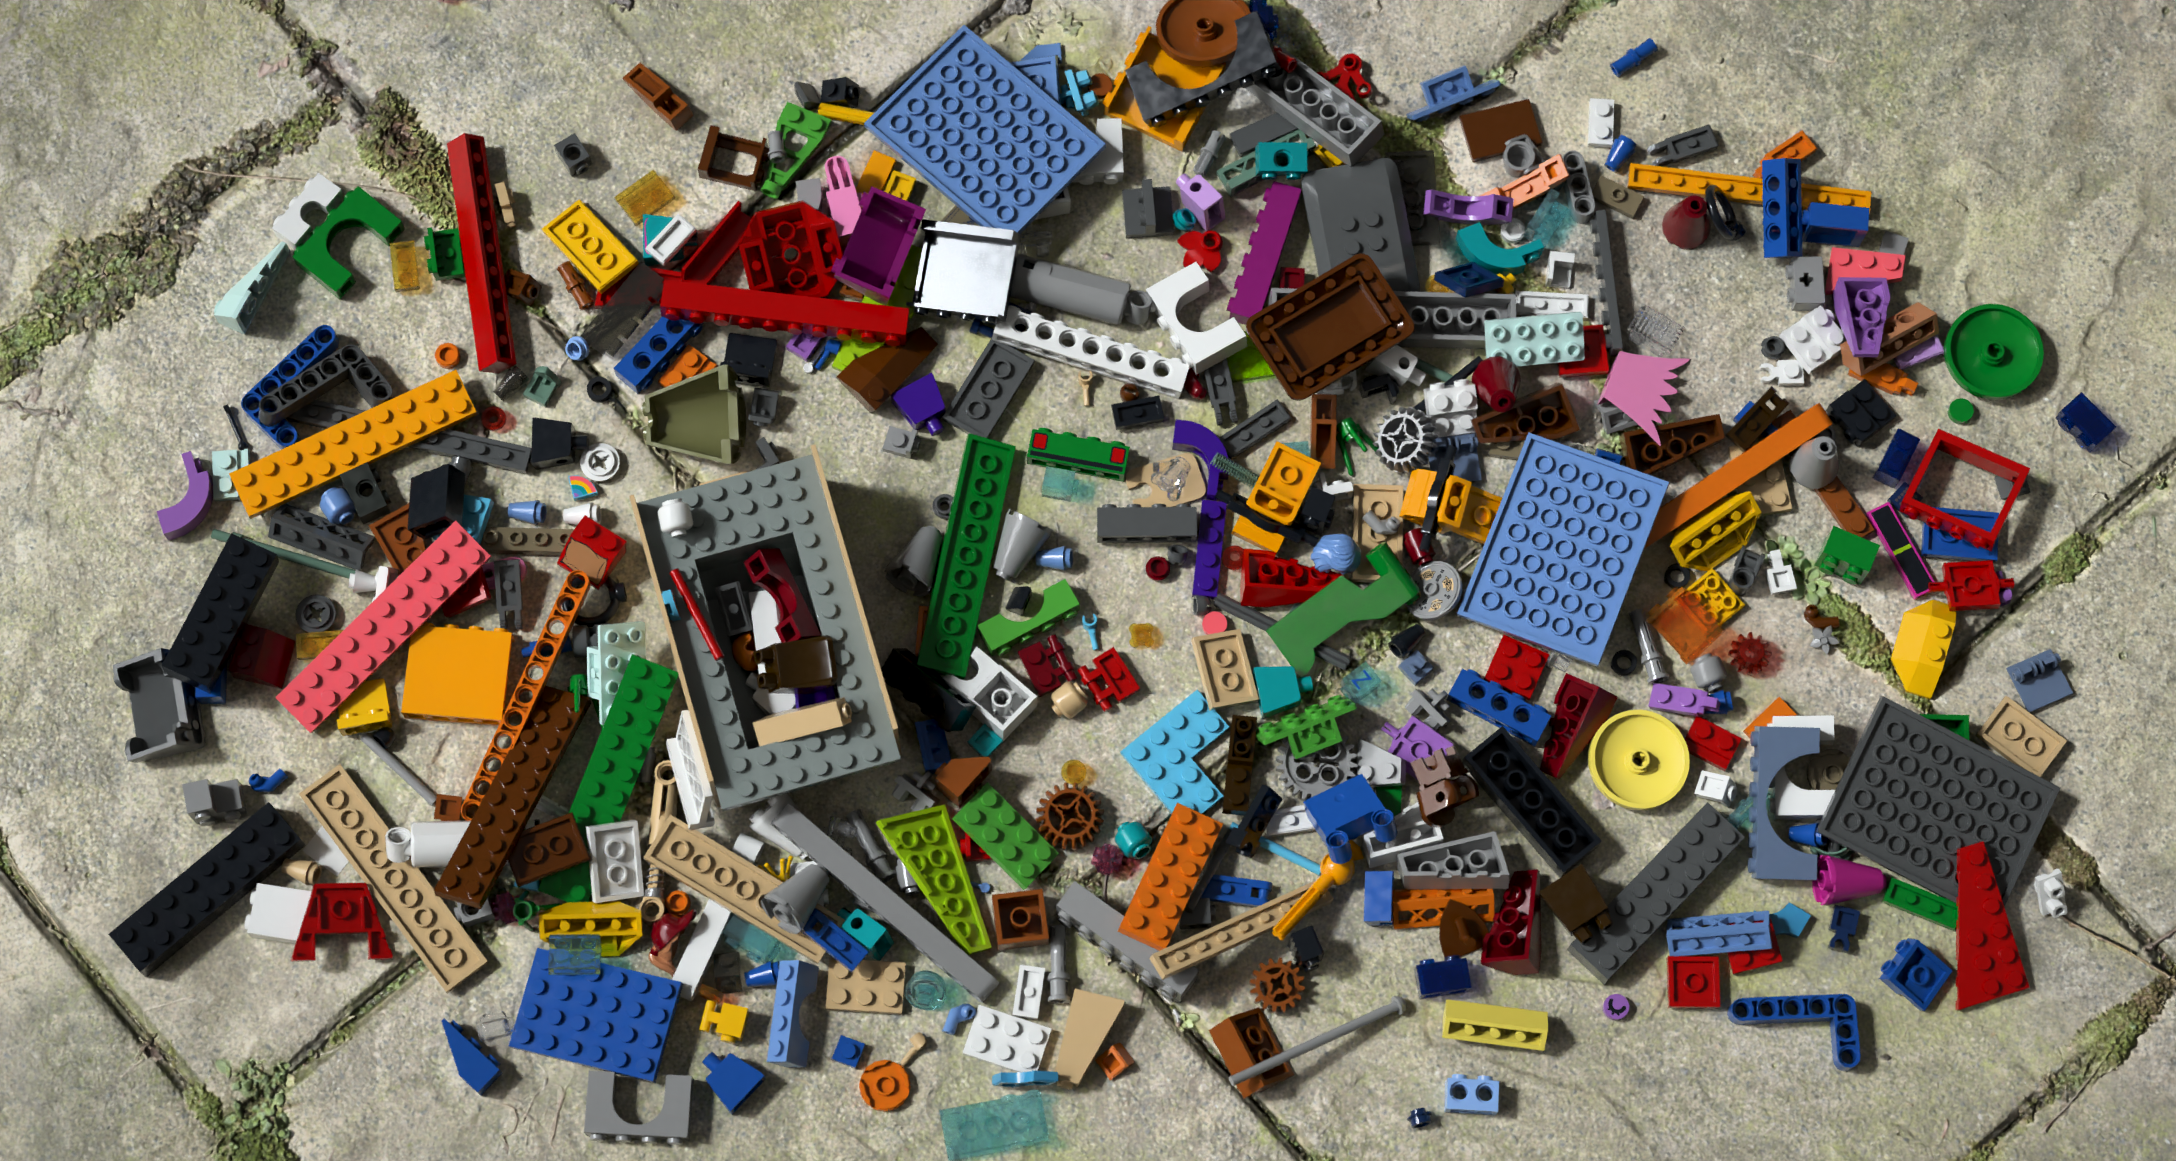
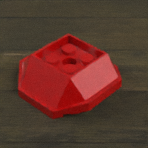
(785, 227)

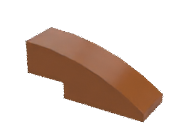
(658, 96)
(1323, 429)

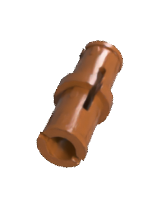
(575, 285)

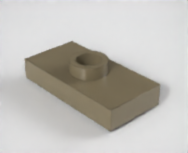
(1617, 197)

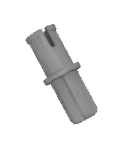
(1209, 153)

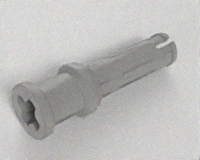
(1651, 657)
(874, 856)
(1058, 977)

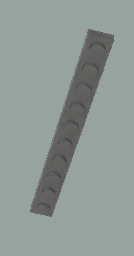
(446, 442)

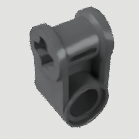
(1745, 567)

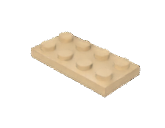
(1385, 503)

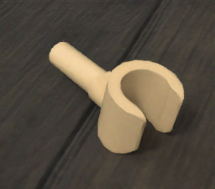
(1085, 384)
(919, 1042)

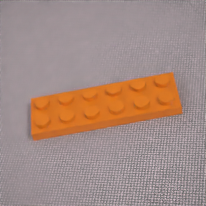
(1170, 877)

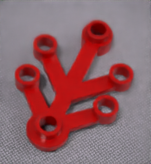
(1345, 73)

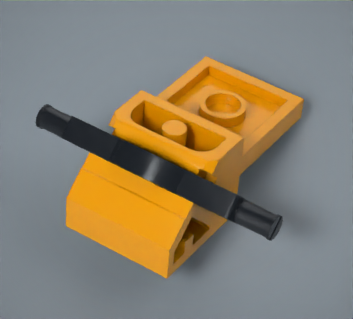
(1274, 501)
(1448, 503)

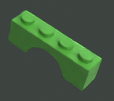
(1001, 633)

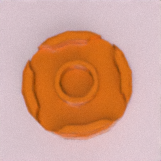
(884, 1085)

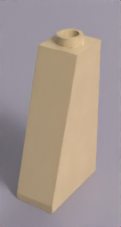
(802, 721)
(1085, 1032)

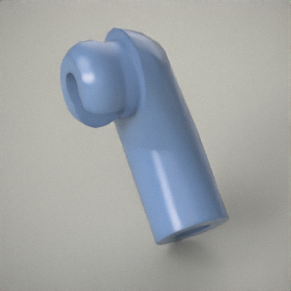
(957, 1015)

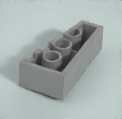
(1457, 864)

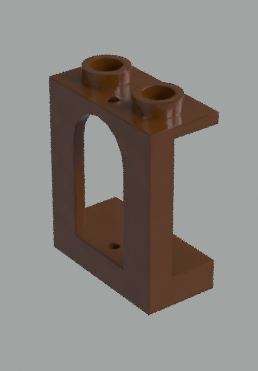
(717, 139)

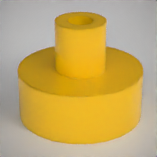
(1507, 287)

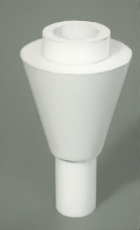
(361, 582)

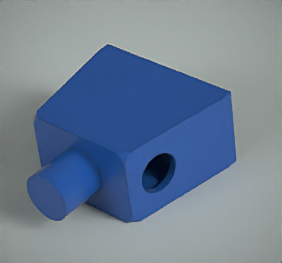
(732, 1079)

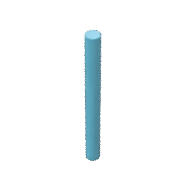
(1286, 853)

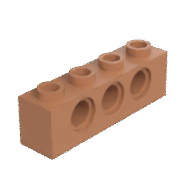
(1899, 335)

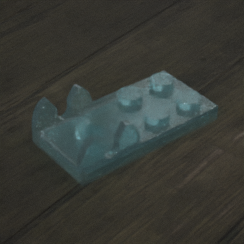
(994, 1126)

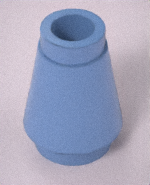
(528, 511)
(1055, 558)

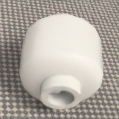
(675, 517)

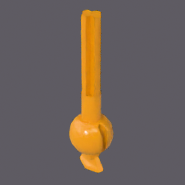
(1330, 875)

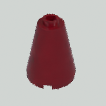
(1687, 223)
(1497, 383)

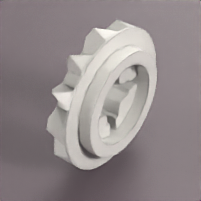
(601, 451)

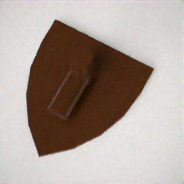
(1460, 930)

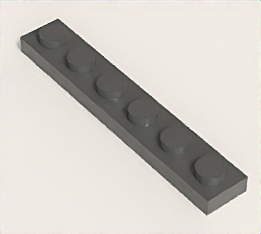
(1605, 273)

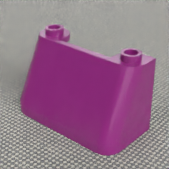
(878, 244)

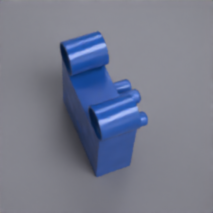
(1347, 813)

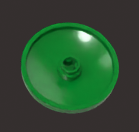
(1993, 351)

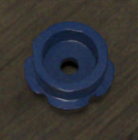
(1419, 1118)

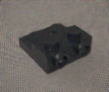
(1860, 413)

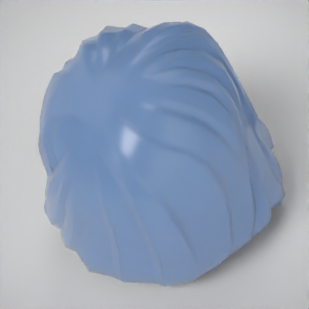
(1336, 553)

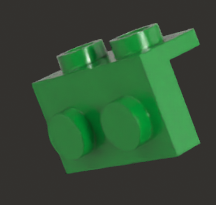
(445, 253)

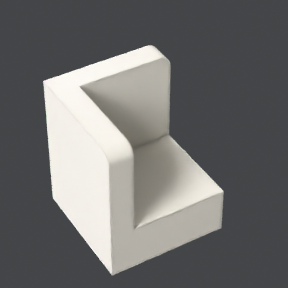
(1559, 269)

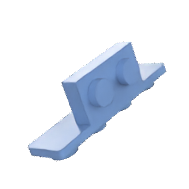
(1449, 89)

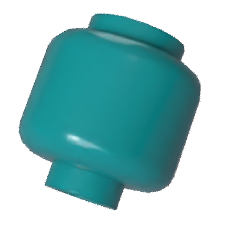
(1133, 840)

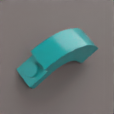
(1483, 252)

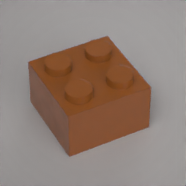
(1020, 919)

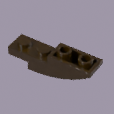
(1239, 765)

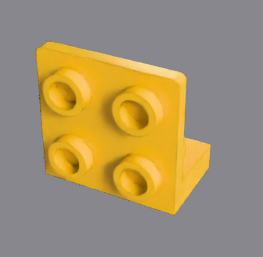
(365, 709)

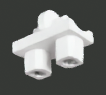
(2051, 894)

